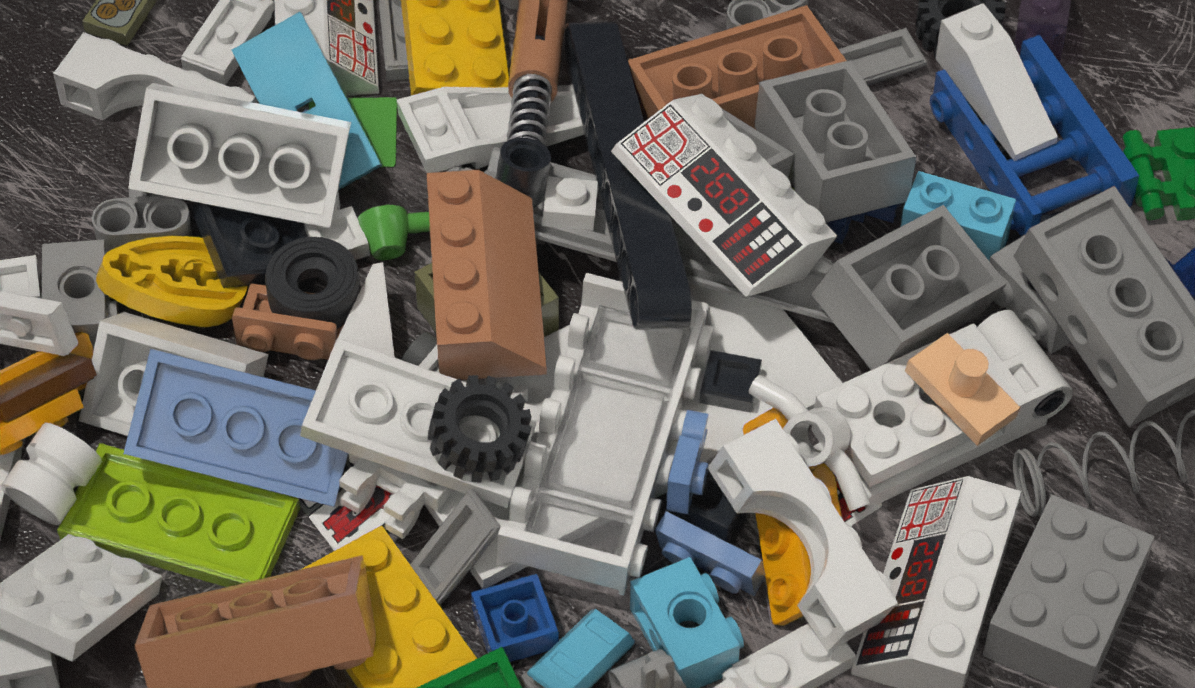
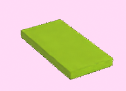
(181, 519)

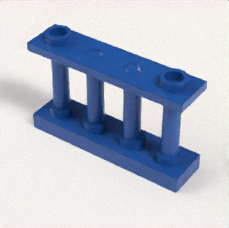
(1082, 134)

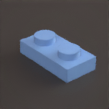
(727, 564)

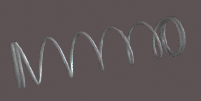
(1035, 466)

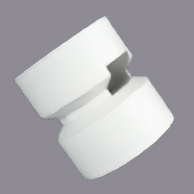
(48, 478)

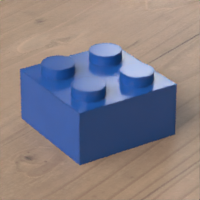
(515, 618)

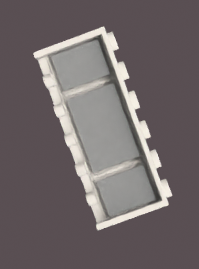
(604, 442)

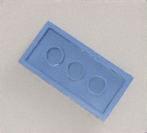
(231, 428)

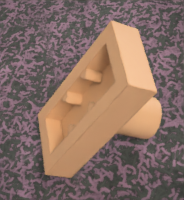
(962, 388)

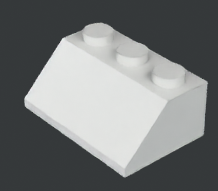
(122, 356)

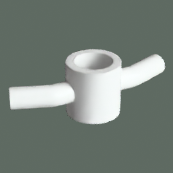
(836, 437)

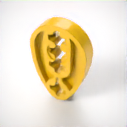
(148, 285)

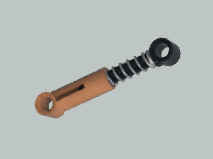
(532, 86)

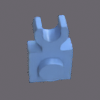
(687, 472)

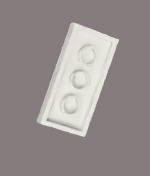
(384, 412)

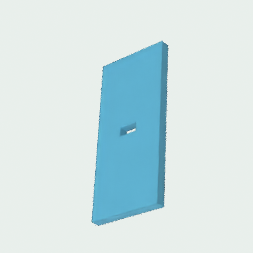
(290, 71)

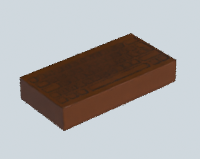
(44, 384)

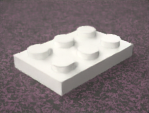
(73, 596)

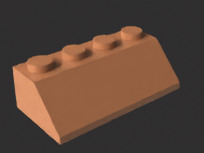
(733, 63)
(484, 277)
(261, 630)

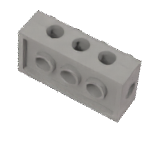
(1115, 302)

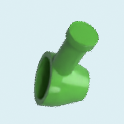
(389, 227)

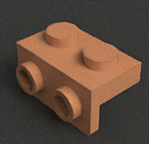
(265, 331)

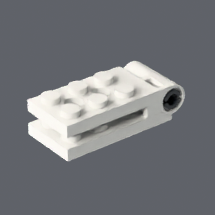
(908, 439)

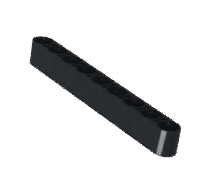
(637, 224)

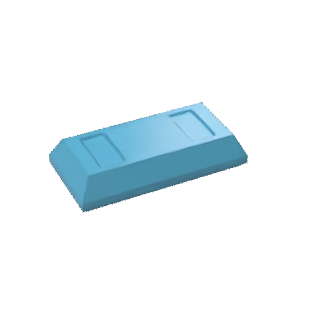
(583, 653)

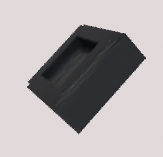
(729, 381)

